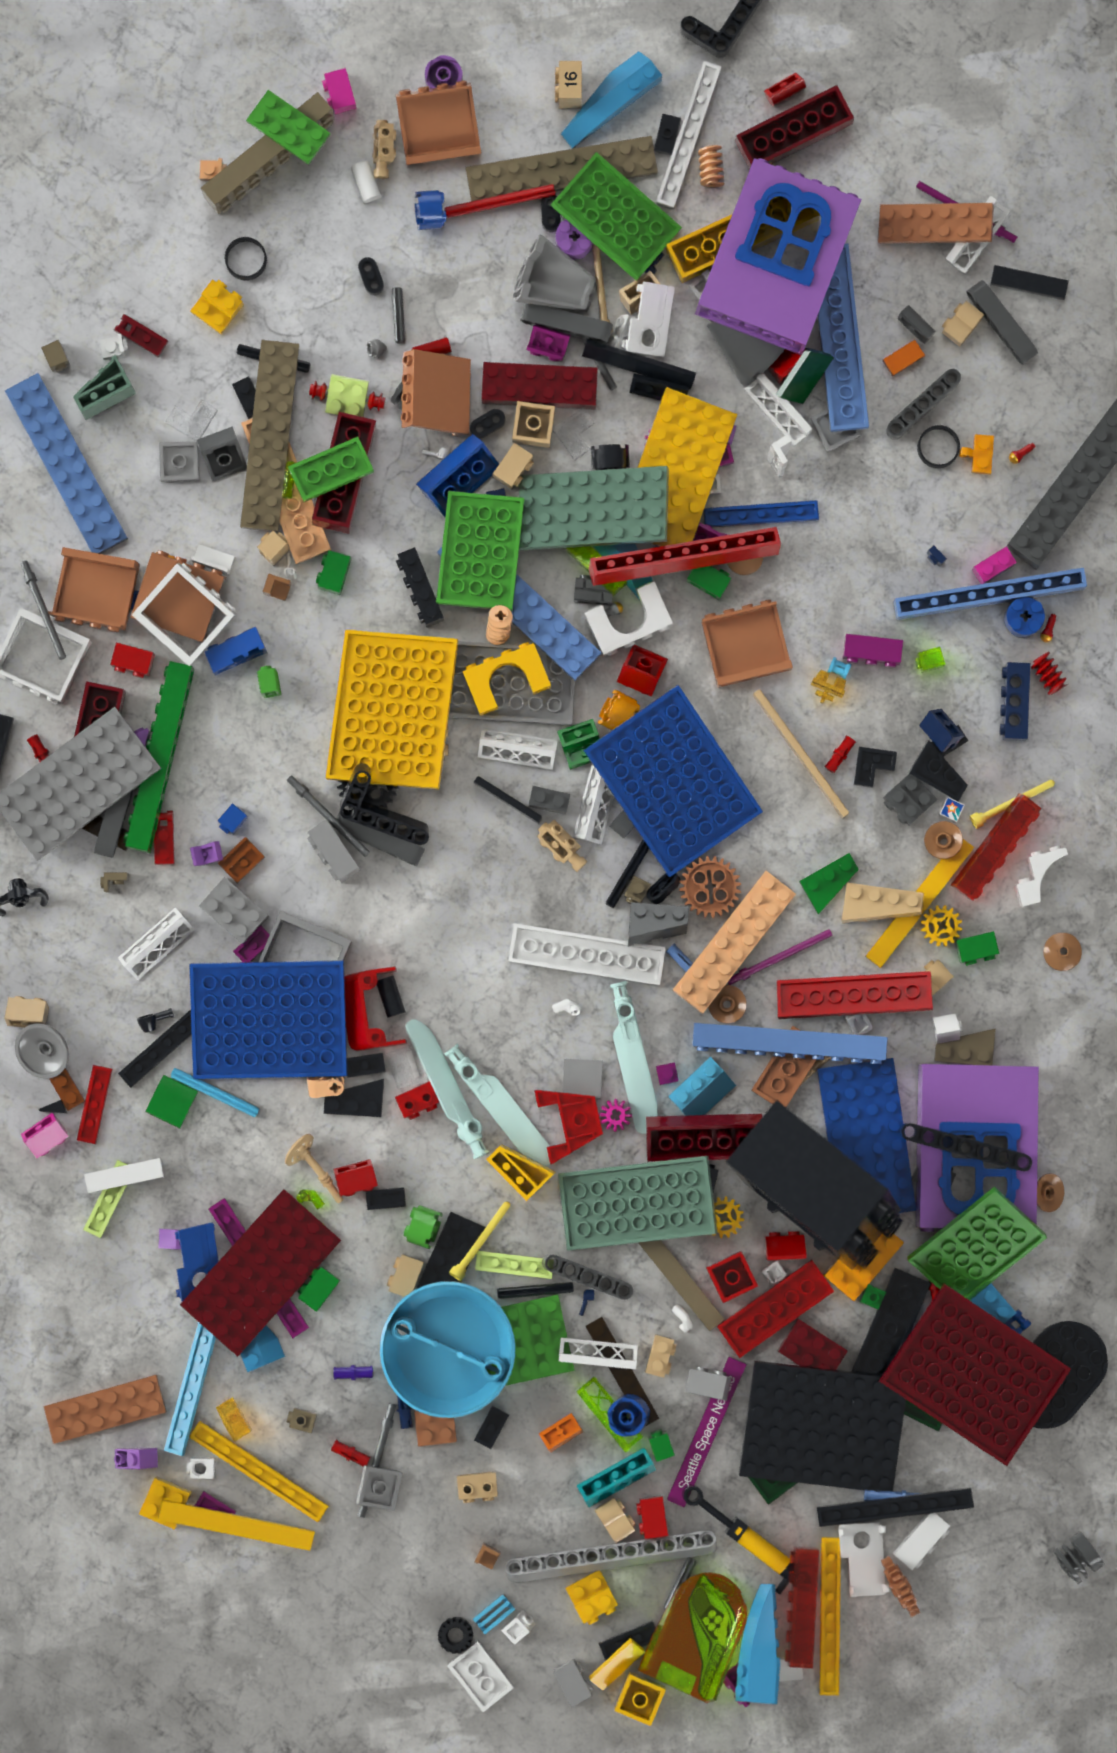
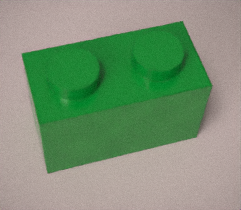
(334, 572)
(710, 580)
(977, 947)
(318, 1288)
(661, 1445)

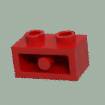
(132, 659)
(417, 1100)
(355, 1178)
(653, 1517)

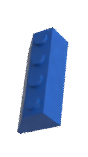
(460, 471)

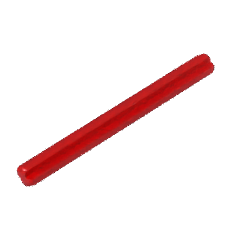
(499, 201)

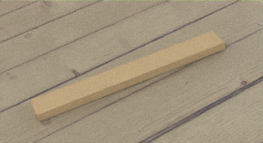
(800, 753)

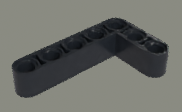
(722, 36)
(378, 813)

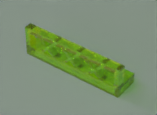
(600, 1414)

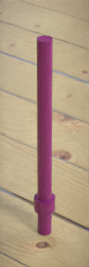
(944, 199)
(746, 972)

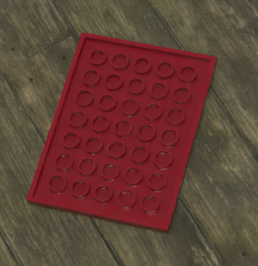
(975, 1374)

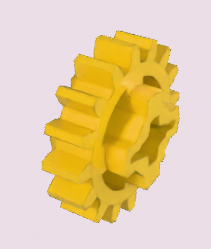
(930, 919)
(728, 1208)

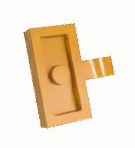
(980, 454)

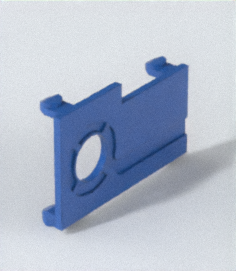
(198, 1255)

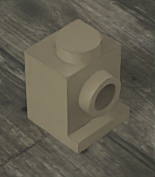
(309, 1420)

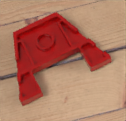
(578, 1118)

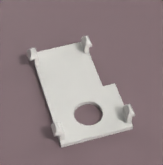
(652, 315)
(864, 1564)

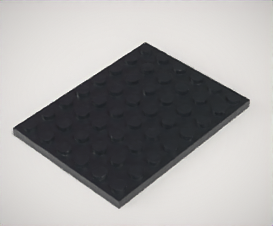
(821, 1427)

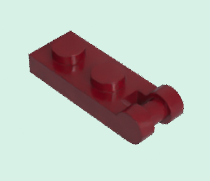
(141, 336)

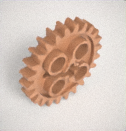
(727, 885)
(900, 1586)

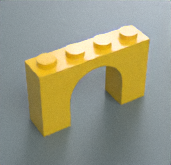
(524, 658)

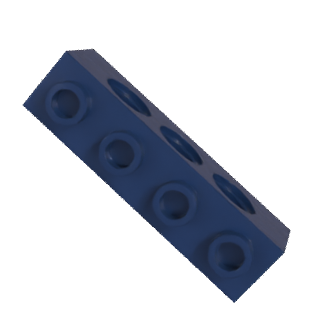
(1022, 673)

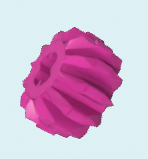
(621, 1117)

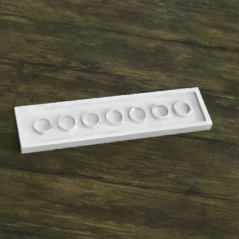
(586, 954)

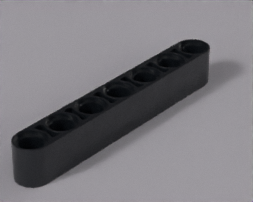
(974, 1151)

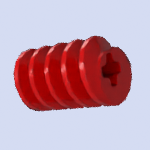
(1048, 673)

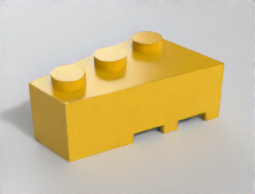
(520, 1171)

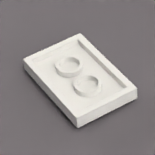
(480, 1676)

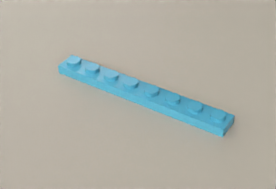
(190, 1391)

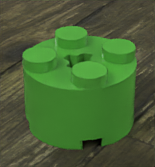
(423, 1226)

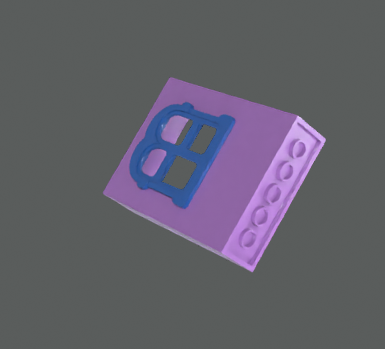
(763, 293)
(980, 1104)

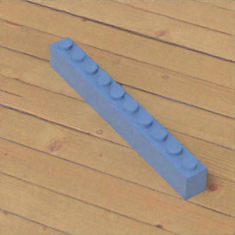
(989, 593)
(790, 1042)

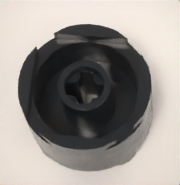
(610, 457)

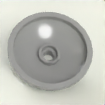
(36, 1056)

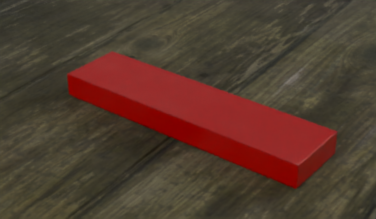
(94, 1104)

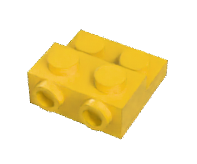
(217, 306)
(592, 1597)

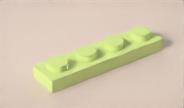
(104, 1208)
(512, 1264)

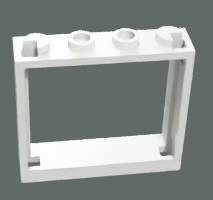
(68, 634)
(166, 639)

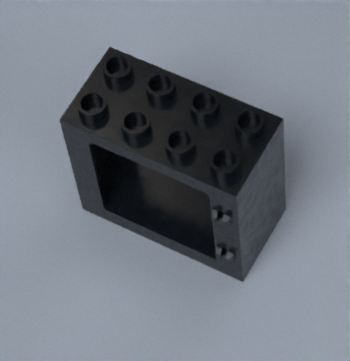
(816, 1187)

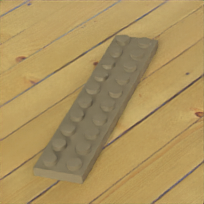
(630, 157)
(269, 435)

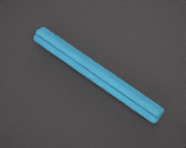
(215, 1092)

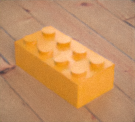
(855, 1281)

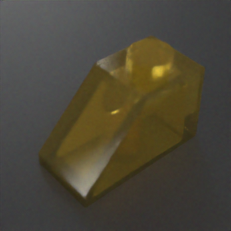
(233, 1419)

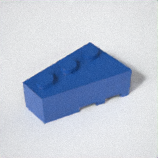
(235, 651)

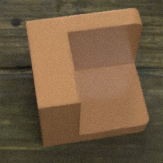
(277, 587)
(487, 1556)

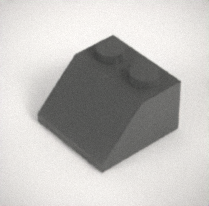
(222, 453)

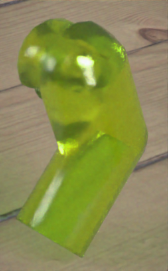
(310, 1195)

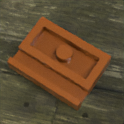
(241, 860)

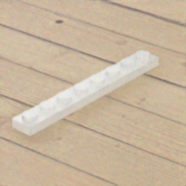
(688, 135)

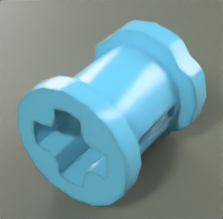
(839, 668)

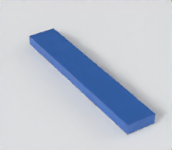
(761, 514)

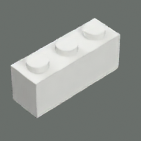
(922, 1540)

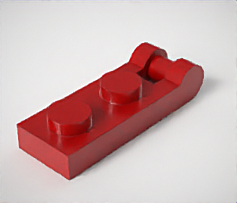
(164, 840)

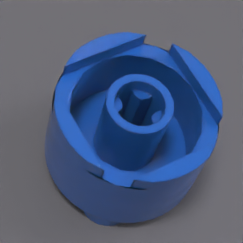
(429, 210)
(1015, 623)
(618, 1411)

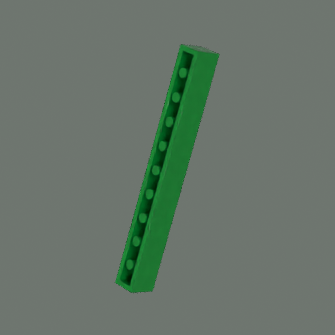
(162, 748)

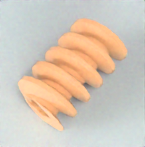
(710, 167)
(499, 625)

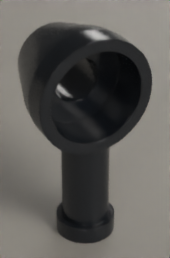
(148, 1022)

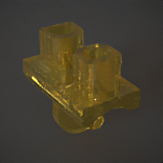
(836, 689)

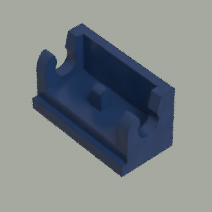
(941, 729)

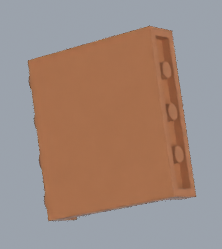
(438, 122)
(436, 392)
(95, 589)
(179, 604)
(746, 643)

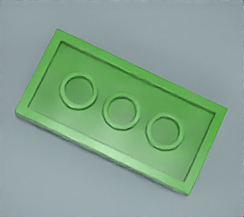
(288, 127)
(330, 469)

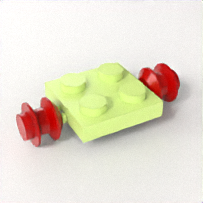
(347, 395)

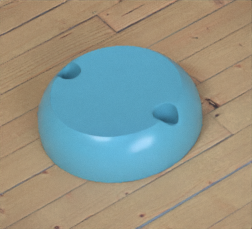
(447, 1348)

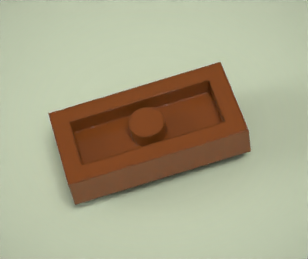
(67, 1090)

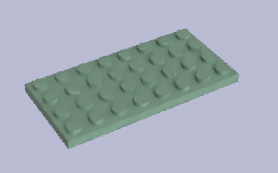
(594, 508)
(637, 1203)

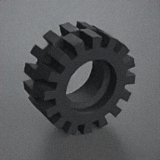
(443, 1638)

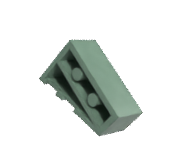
(104, 390)

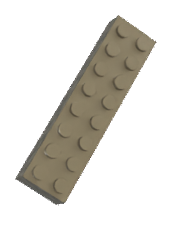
(258, 161)

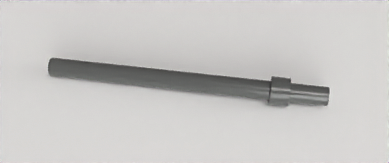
(30, 580)
(304, 792)
(387, 1423)

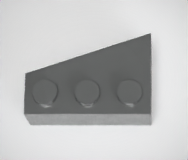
(656, 922)

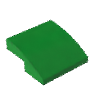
(575, 740)
(171, 1101)

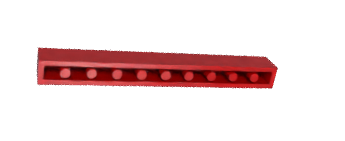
(684, 556)

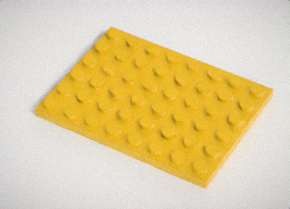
(392, 708)

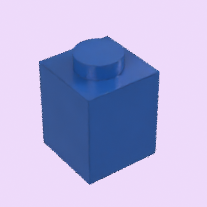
(232, 819)

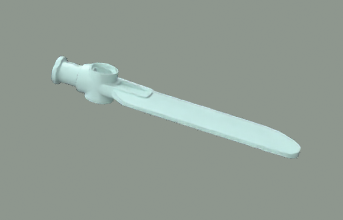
(633, 1061)
(446, 1086)
(503, 1109)

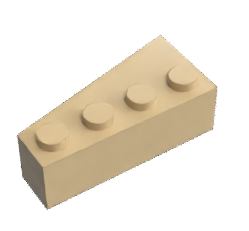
(879, 903)

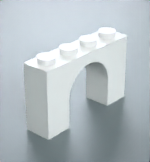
(655, 618)

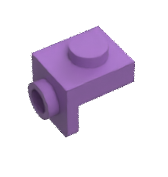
(206, 854)

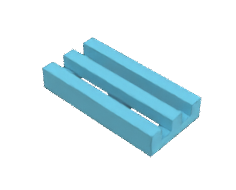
(497, 1621)

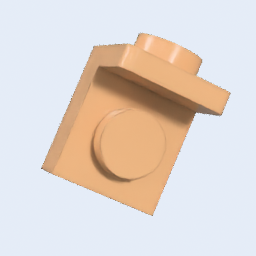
(210, 168)

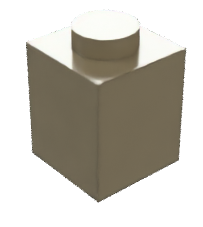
(55, 356)

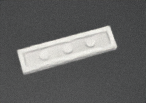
(124, 1175)

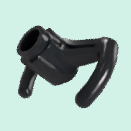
(19, 895)

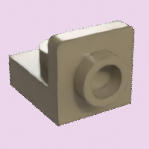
(117, 877)
(636, 890)

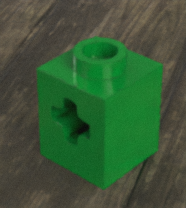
(872, 1296)

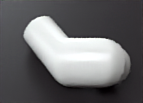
(567, 1005)
(684, 1316)

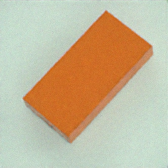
(903, 357)

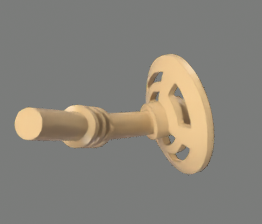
(303, 1153)

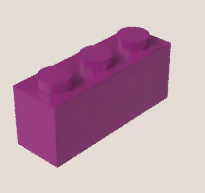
(872, 650)

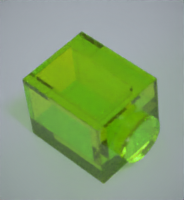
(930, 660)

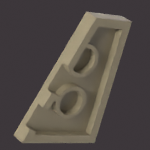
(969, 1050)

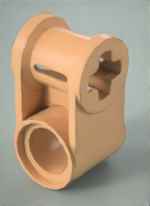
(325, 1086)

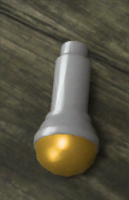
(616, 608)

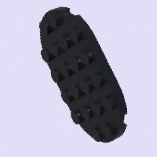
(1086, 1355)

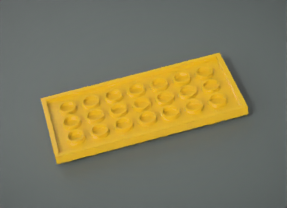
(690, 441)

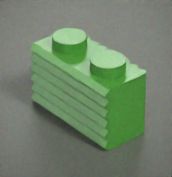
(268, 682)

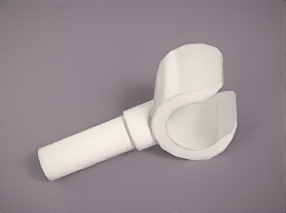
(443, 453)
(289, 570)

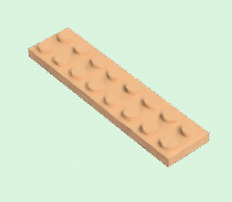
(296, 519)
(734, 942)

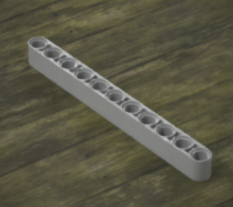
(601, 1553)

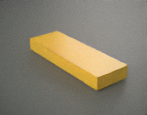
(616, 1664)

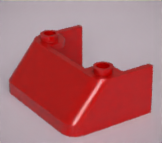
(358, 1032)

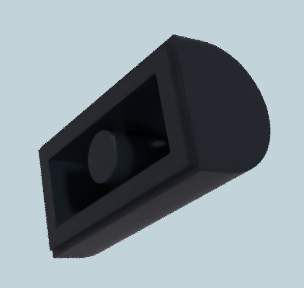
(390, 996)

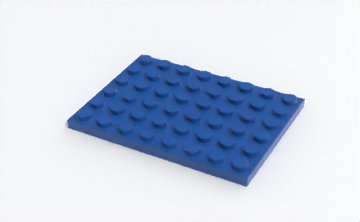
(673, 781)
(268, 1019)

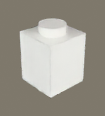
(947, 1028)

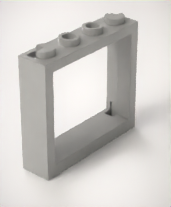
(306, 926)

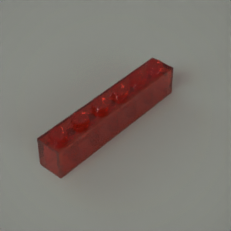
(996, 846)
(803, 1607)

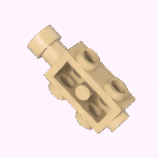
(384, 146)
(561, 844)

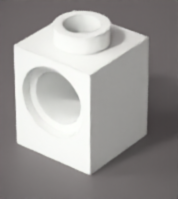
(210, 1468)

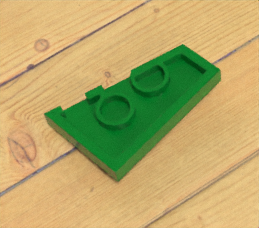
(828, 881)

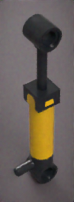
(747, 1538)

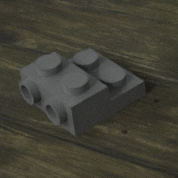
(909, 799)

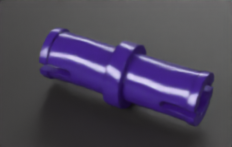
(353, 1372)

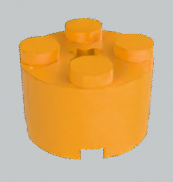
(617, 710)

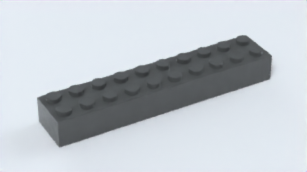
(1068, 493)

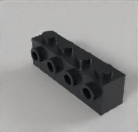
(420, 587)

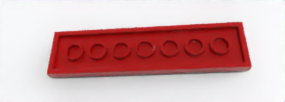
(854, 995)

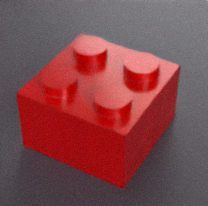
(731, 1277)

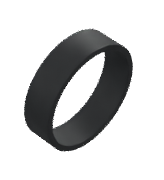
(245, 239)
(941, 427)

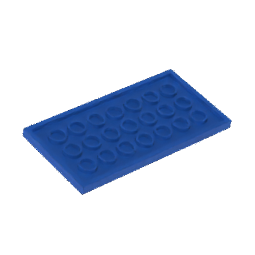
(865, 1123)

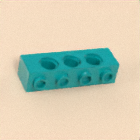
(616, 1477)

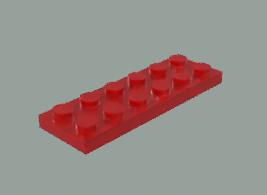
(775, 1308)

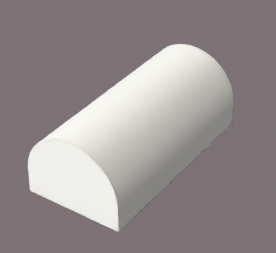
(365, 181)

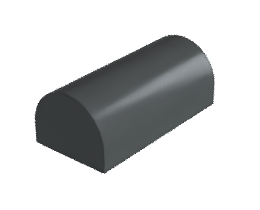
(916, 324)

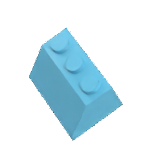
(702, 1089)

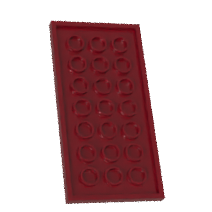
(260, 1272)

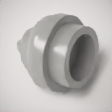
(375, 348)

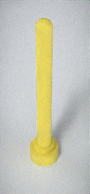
(979, 819)
(459, 1270)

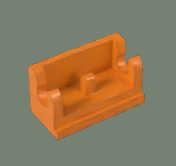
(561, 1432)

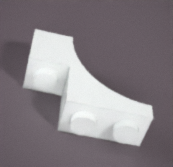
(1029, 891)

